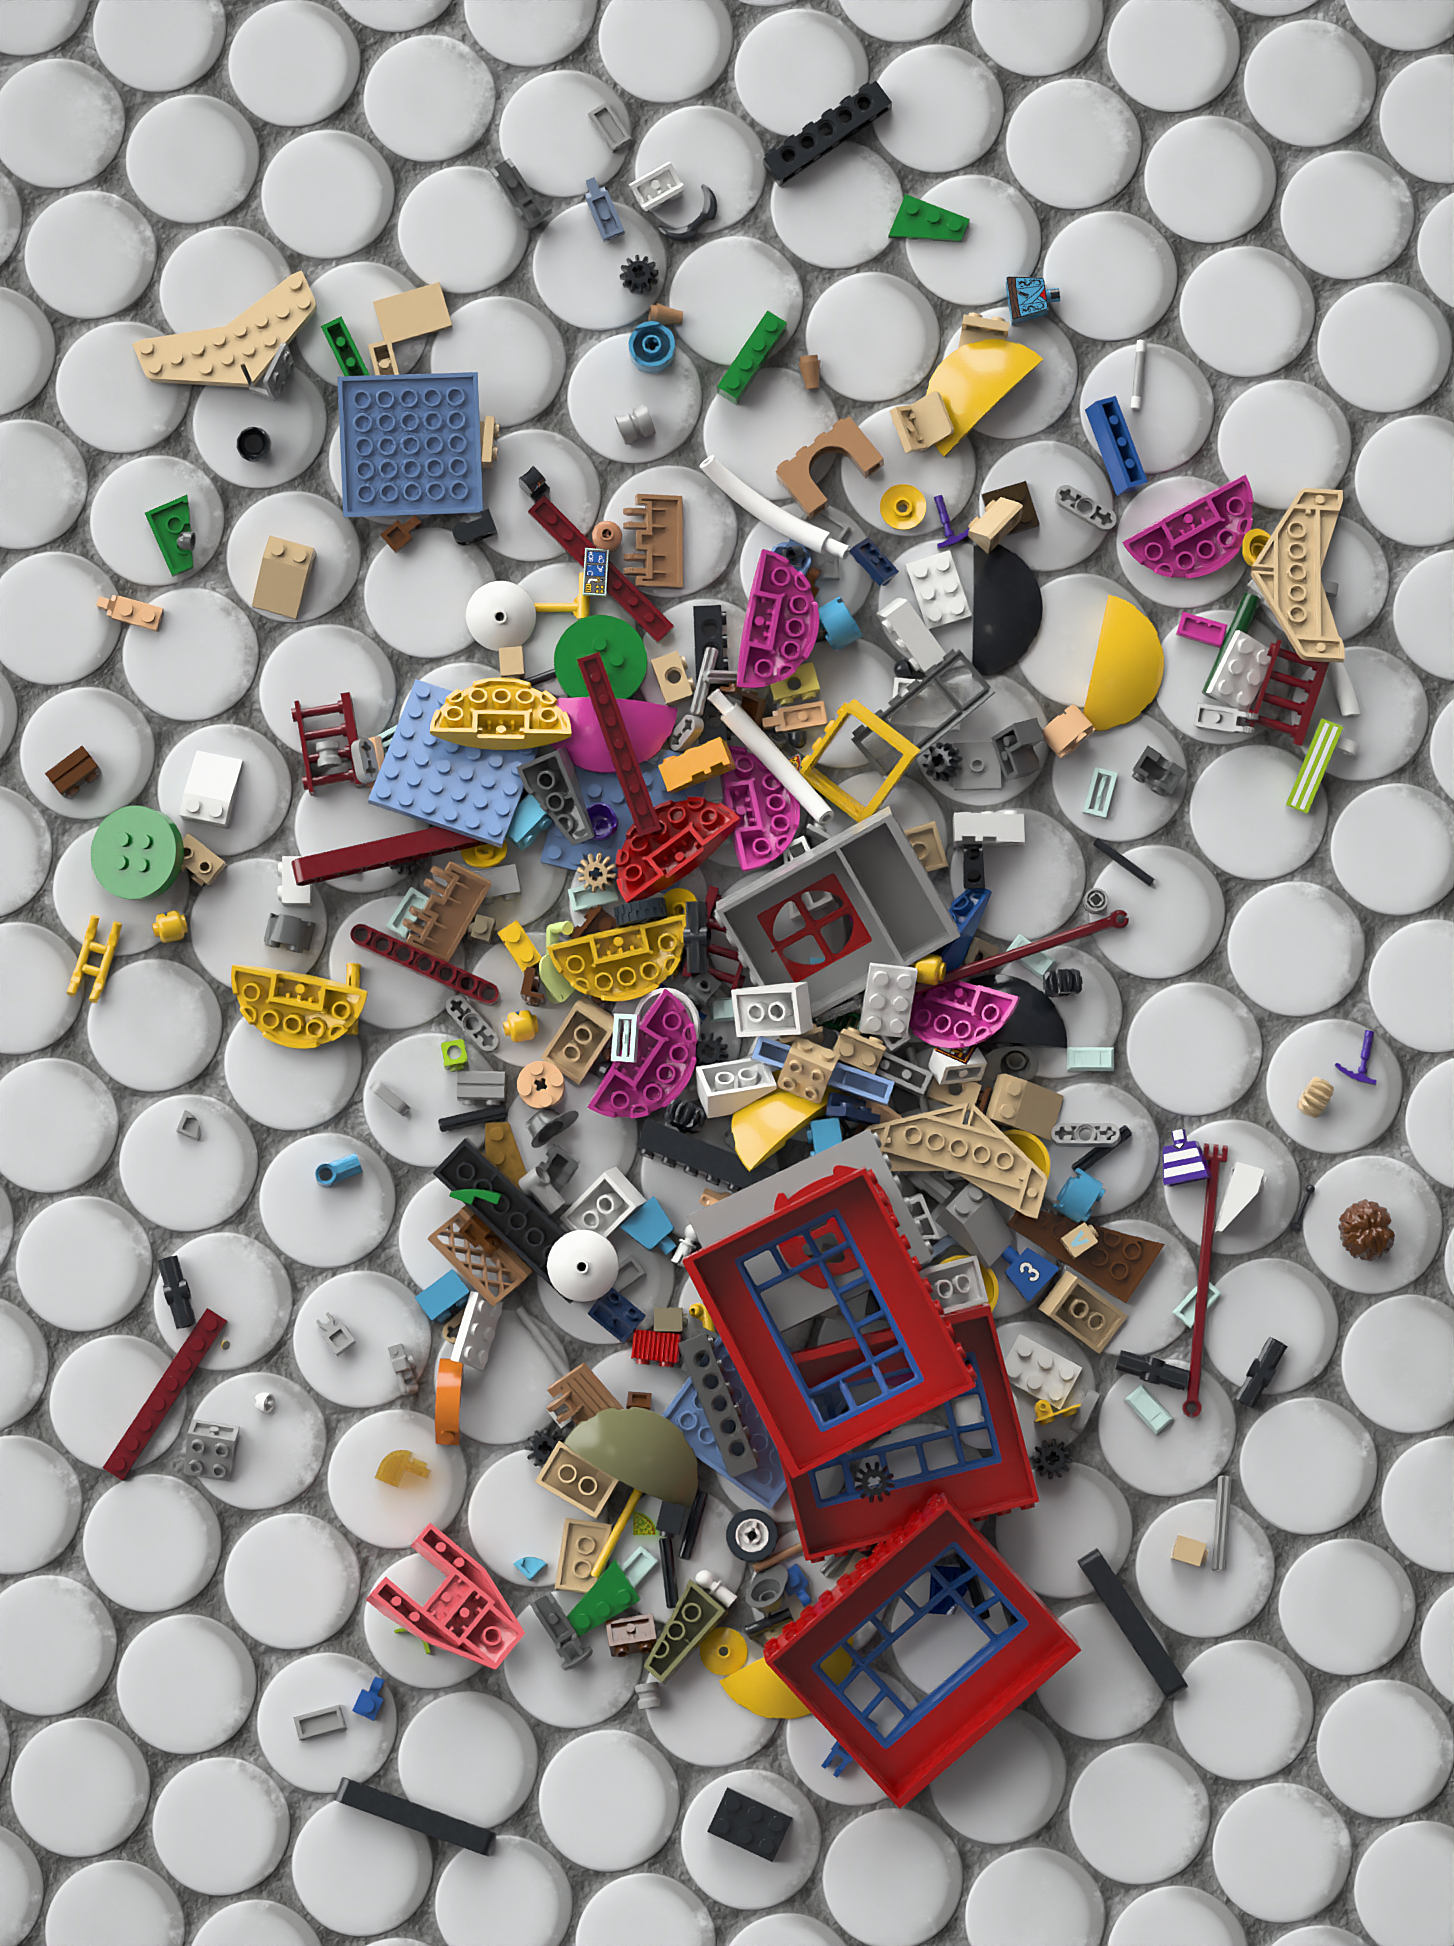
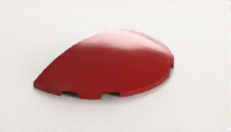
(687, 837)

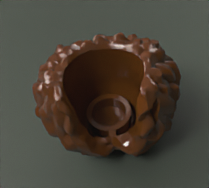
(1366, 1230)

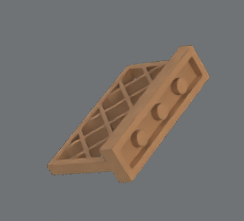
(505, 1259)

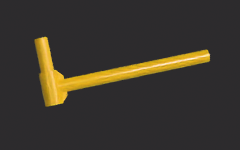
(579, 607)
(616, 1533)

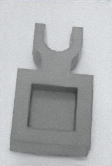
(337, 1336)

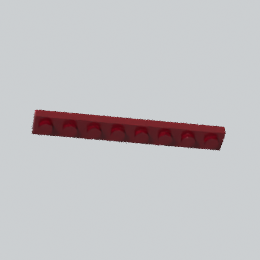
(618, 586)
(618, 744)
(165, 1394)

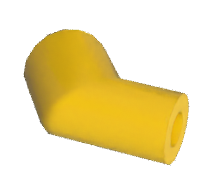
(700, 1312)

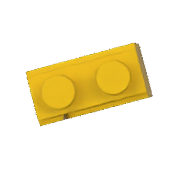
(520, 946)

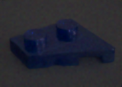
(948, 1605)

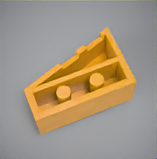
(696, 765)

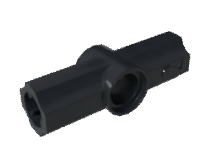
(697, 936)
(177, 1292)
(1152, 1370)
(1261, 1372)

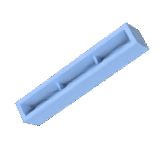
(842, 1078)

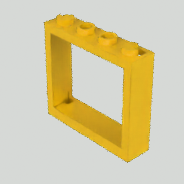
(834, 792)

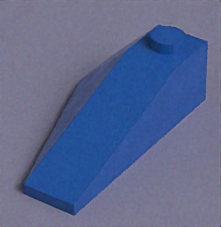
(967, 913)

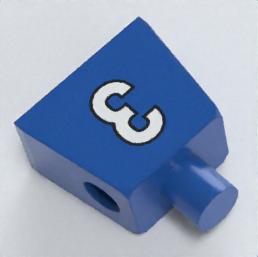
(1028, 1271)

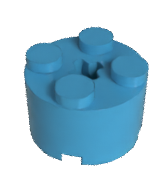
(663, 341)
(839, 624)
(1078, 1196)

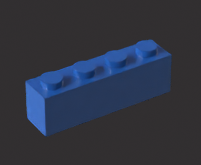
(1116, 445)

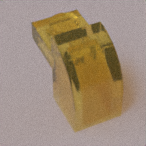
(394, 1465)

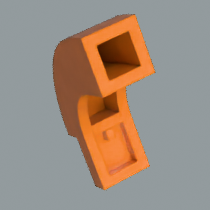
(448, 1402)

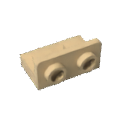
(858, 1050)

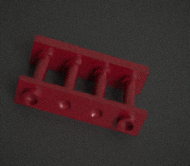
(1303, 709)
(347, 729)
(736, 980)

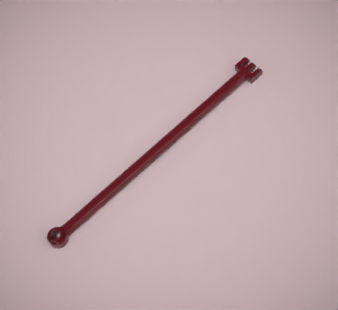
(1028, 950)
(1203, 1277)

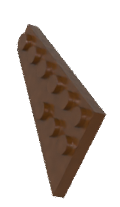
(1113, 1263)

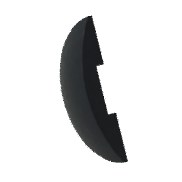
(1004, 609)
(1034, 1019)

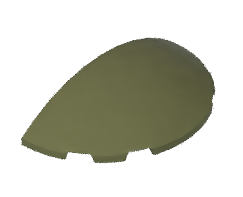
(639, 1451)

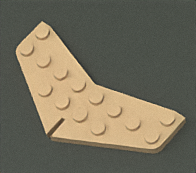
(221, 353)
(1291, 574)
(973, 1151)

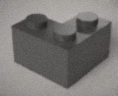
(1016, 748)

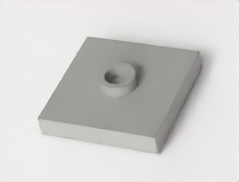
(979, 767)

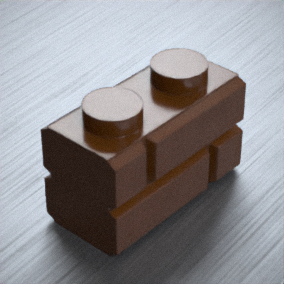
(73, 772)

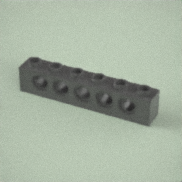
(734, 1464)

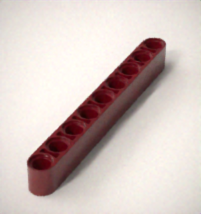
(379, 854)

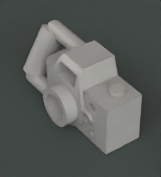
(403, 1368)

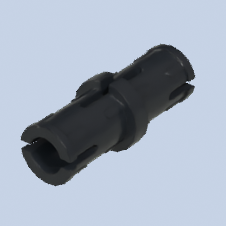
(769, 1623)

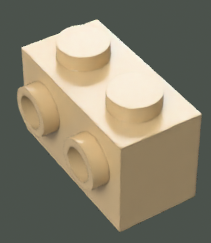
(201, 861)

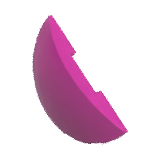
(1198, 535)
(778, 623)
(645, 723)
(765, 808)
(960, 1014)
(662, 1065)

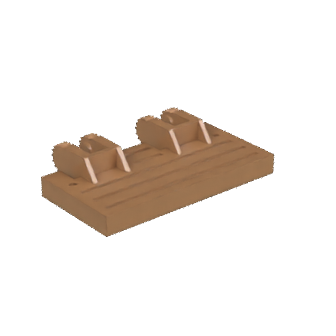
(661, 539)
(447, 915)
(581, 1394)

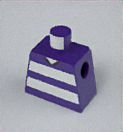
(1184, 1161)

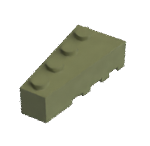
(684, 1632)

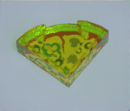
(643, 1524)

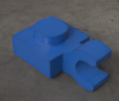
(796, 1584)
(369, 1702)

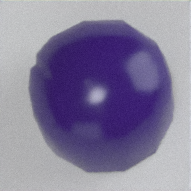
(603, 821)

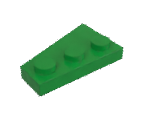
(926, 221)
(167, 523)
(604, 1600)

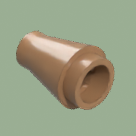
(665, 315)
(810, 370)

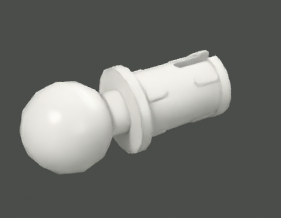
(686, 1246)
(705, 1580)

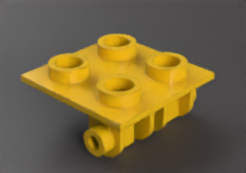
(1045, 1414)

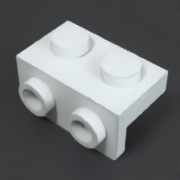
(657, 187)

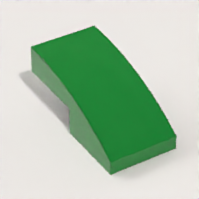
(469, 1195)

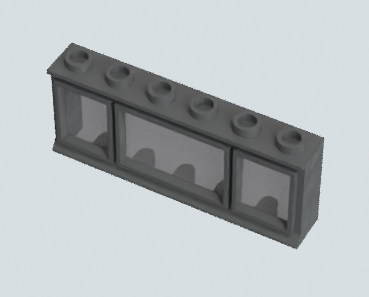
(926, 710)

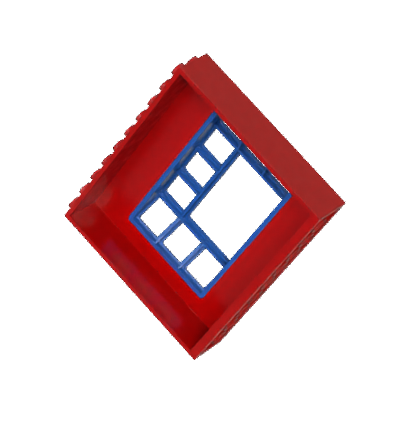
(765, 1359)
(974, 1486)
(964, 1703)

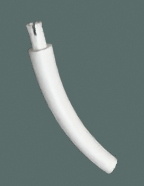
(770, 514)
(1338, 678)
(775, 761)

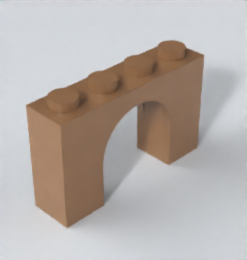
(843, 439)

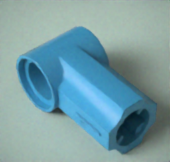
(341, 1169)

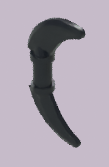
(689, 232)

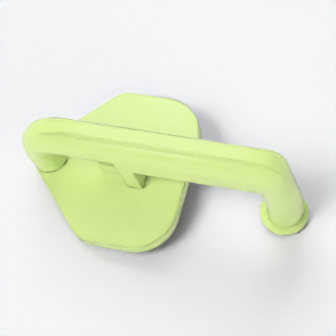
(556, 986)

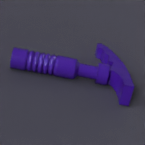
(944, 517)
(1365, 1056)

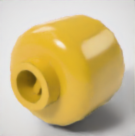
(170, 926)
(930, 969)
(521, 1026)

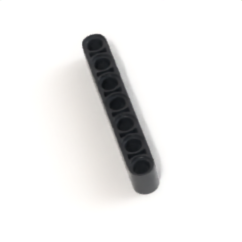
(1132, 1624)
(415, 1816)

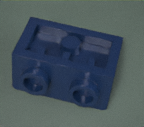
(874, 562)
(850, 1109)
(616, 1315)

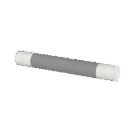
(1138, 374)

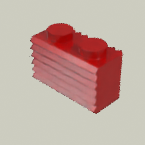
(656, 1347)

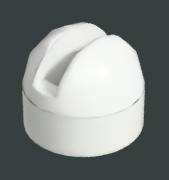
(265, 1402)

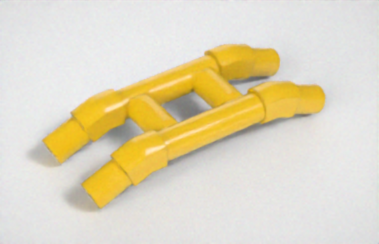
(89, 945)

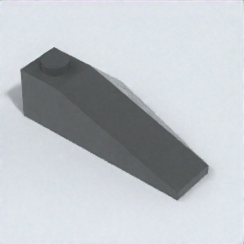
(557, 790)

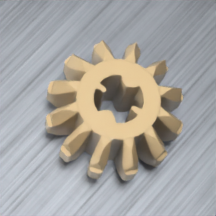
(589, 877)
(1315, 1097)

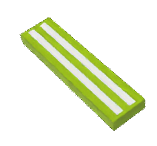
(1314, 765)

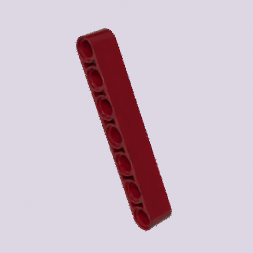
(417, 956)

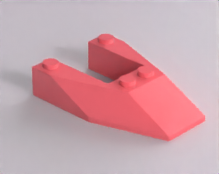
(462, 1614)

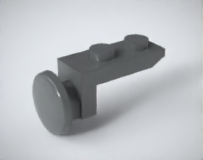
(519, 194)
(561, 1631)

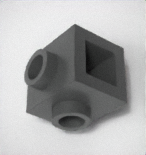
(702, 990)

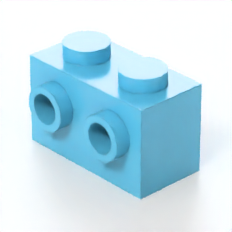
(527, 823)

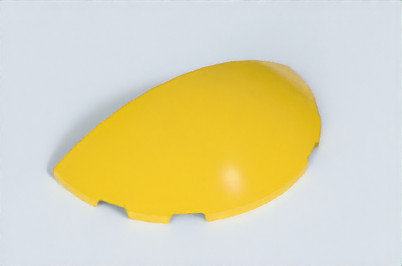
(976, 380)
(1125, 667)
(501, 716)
(622, 960)
(295, 1006)
(771, 1120)
(766, 1695)

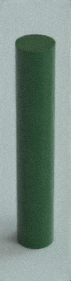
(1241, 622)

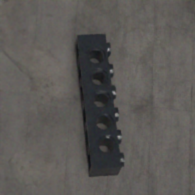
(784, 171)
(704, 617)

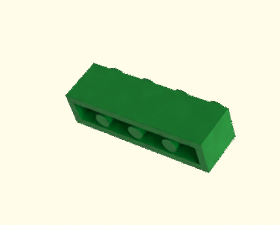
(344, 348)
(752, 357)

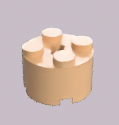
(1067, 731)
(538, 1072)

